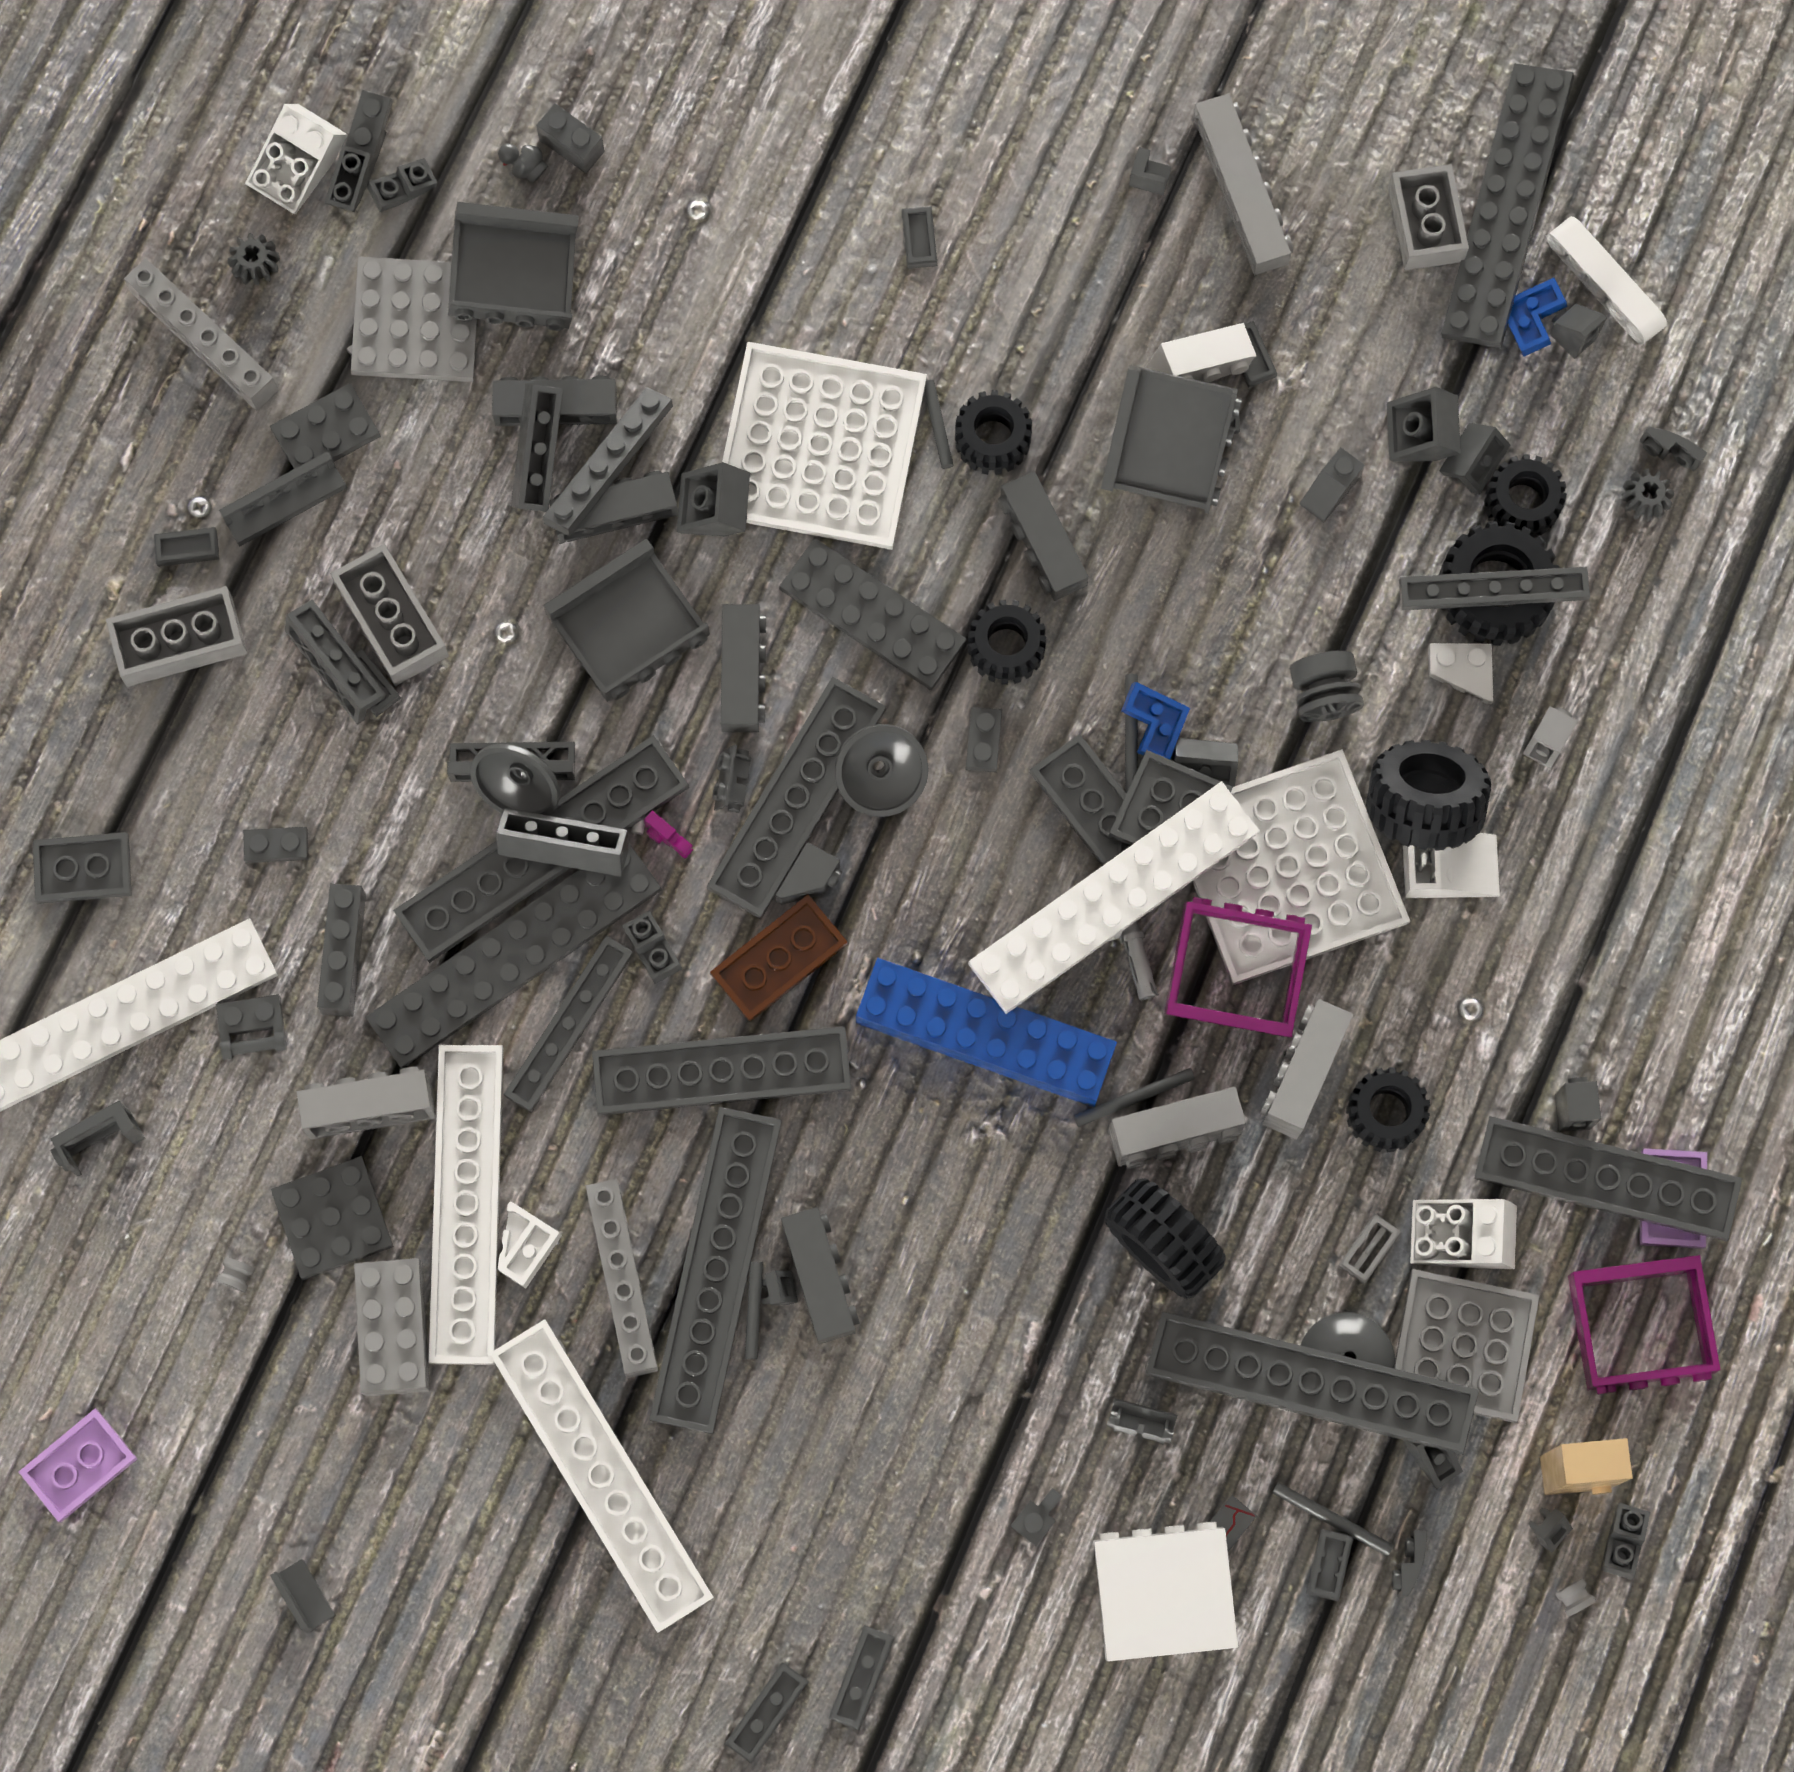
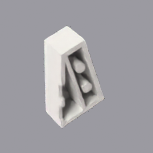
(1206, 354)

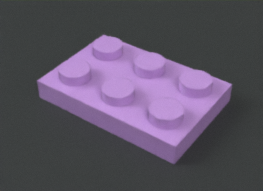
(1659, 1235)
(77, 1465)

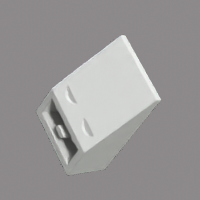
(295, 157)
(1454, 872)
(1464, 1233)

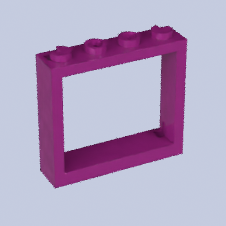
(1261, 918)
(1636, 1381)

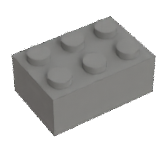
(1428, 217)

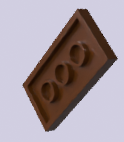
(778, 958)

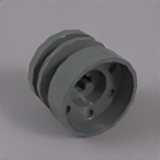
(1326, 686)

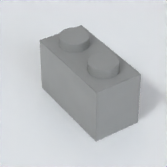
(1550, 736)

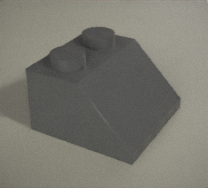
(1424, 426)
(713, 501)

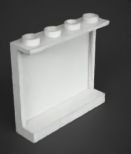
(1165, 1592)

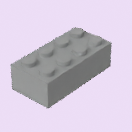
(389, 614)
(176, 636)
(1309, 1064)
(366, 1103)
(1177, 1127)
(391, 1327)

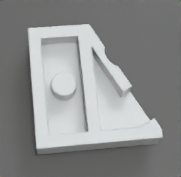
(1464, 667)
(525, 1245)

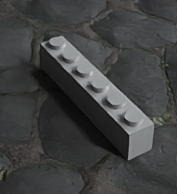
(1242, 184)

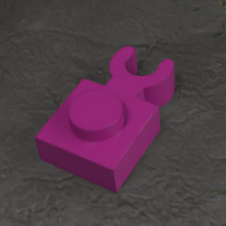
(661, 831)

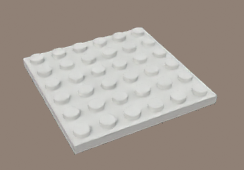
(824, 442)
(1308, 861)

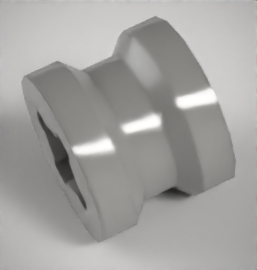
(235, 1274)
(1575, 1597)

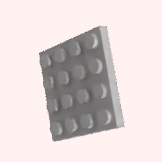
(406, 325)
(1469, 1338)

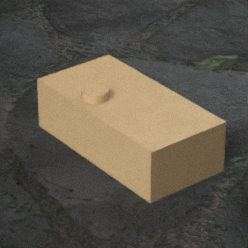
(1586, 1467)

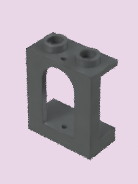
(93, 1130)

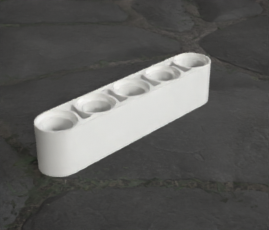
(1606, 280)

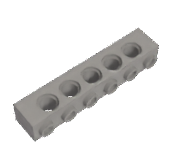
(201, 334)
(622, 1278)

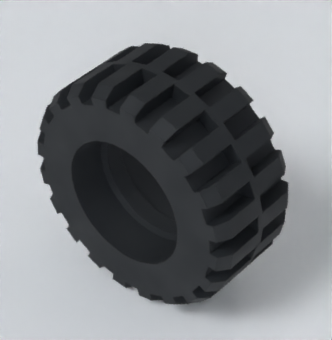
(1511, 547)
(1428, 795)
(1165, 1238)

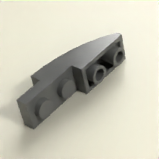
(360, 152)

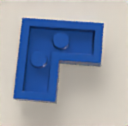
(1528, 311)
(1161, 713)

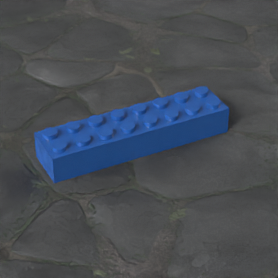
(981, 1034)

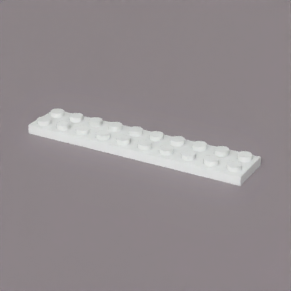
(1113, 897)
(132, 1012)
(466, 1205)
(601, 1476)

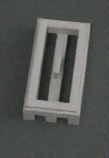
(1354, 1270)

